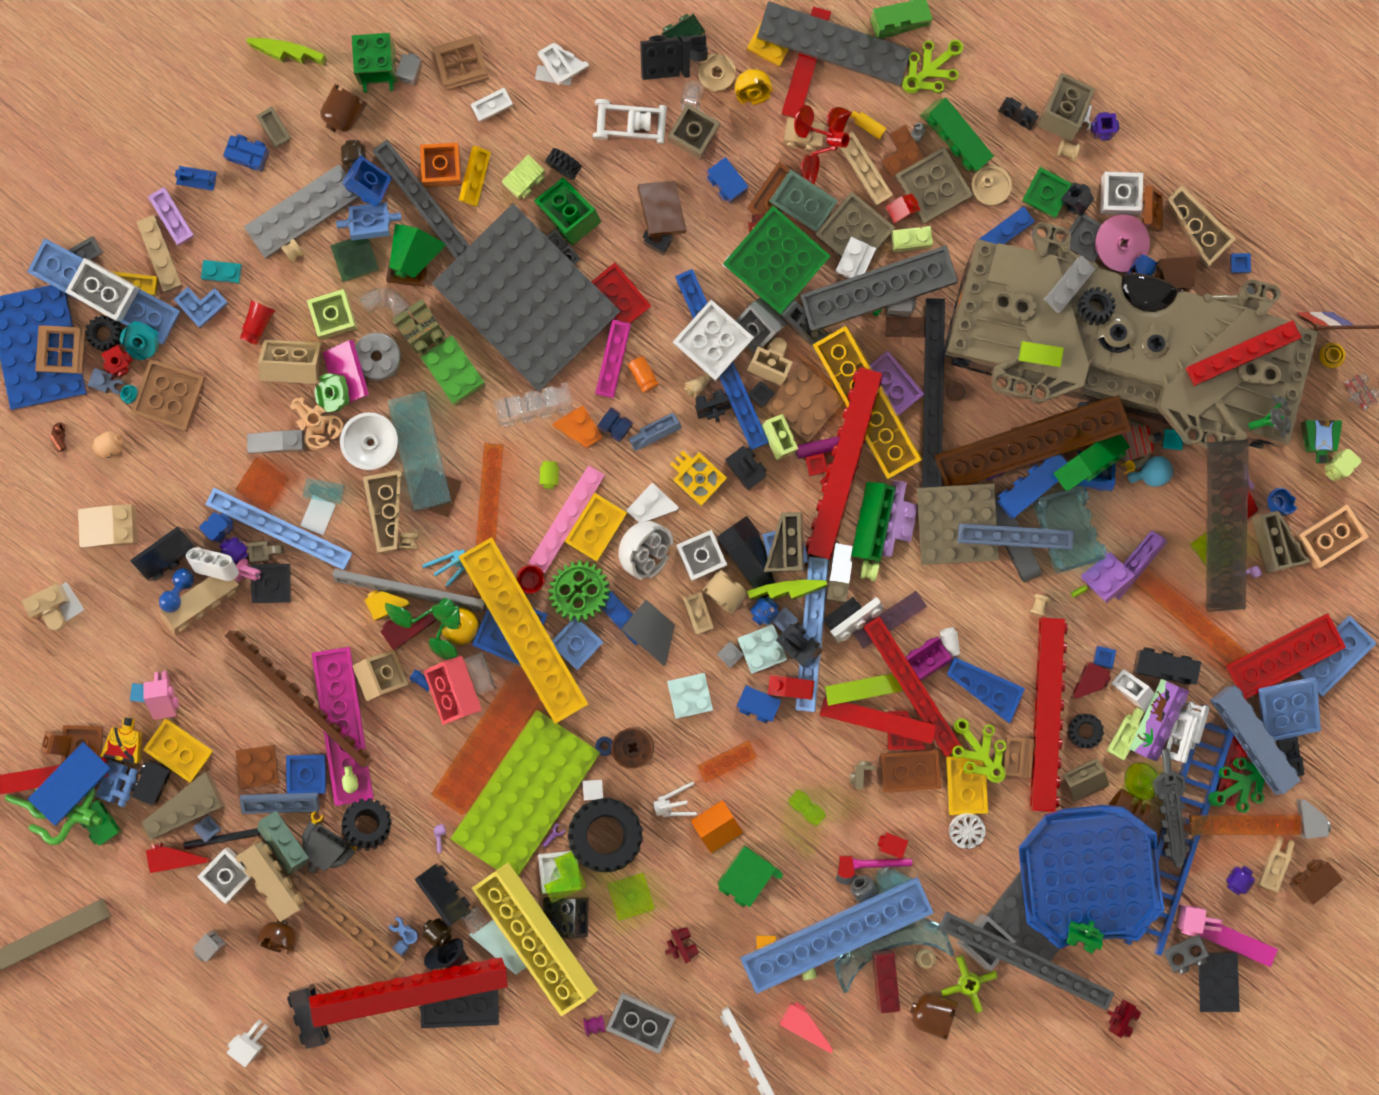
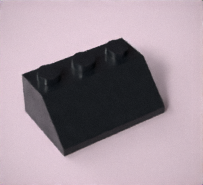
(164, 554)
(443, 894)
(310, 1035)

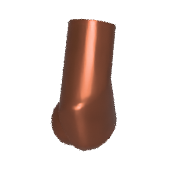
(57, 436)

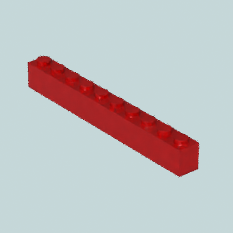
(845, 462)
(1047, 714)
(407, 992)

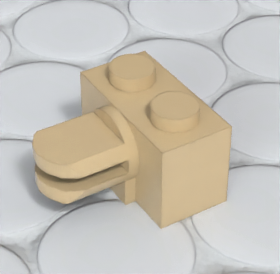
(811, 143)
(770, 362)
(47, 604)

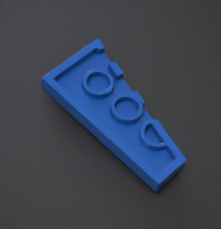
(991, 690)

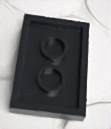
(1219, 983)

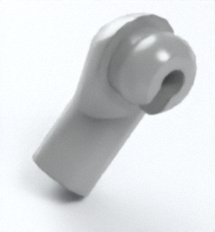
(918, 132)

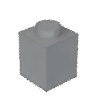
(409, 68)

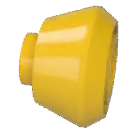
(1332, 355)

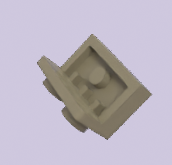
(857, 776)

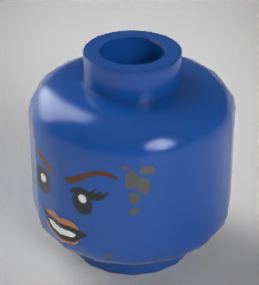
(764, 611)

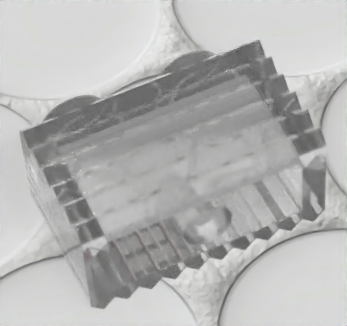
(480, 673)

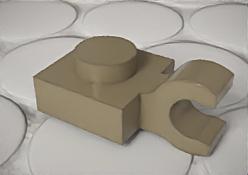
(261, 551)

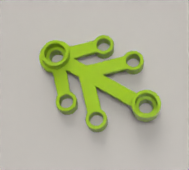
(930, 69)
(980, 753)

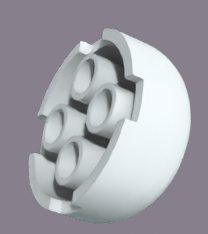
(641, 541)

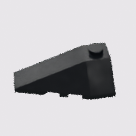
(746, 550)

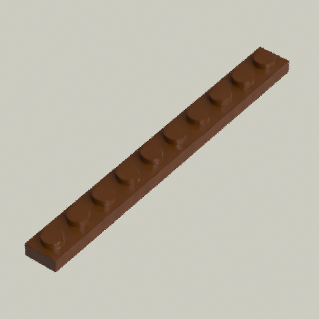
(305, 703)

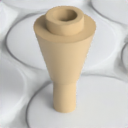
(695, 386)

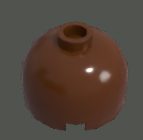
(278, 936)

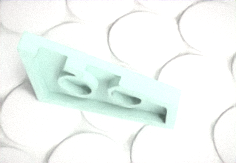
(497, 944)

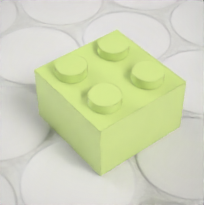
(332, 314)

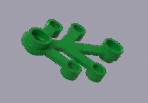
(1243, 784)

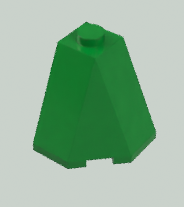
(412, 250)

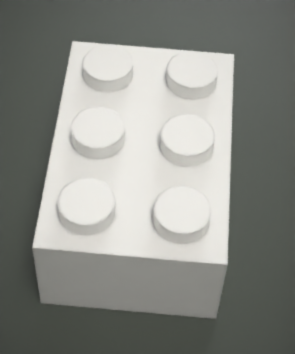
(102, 290)

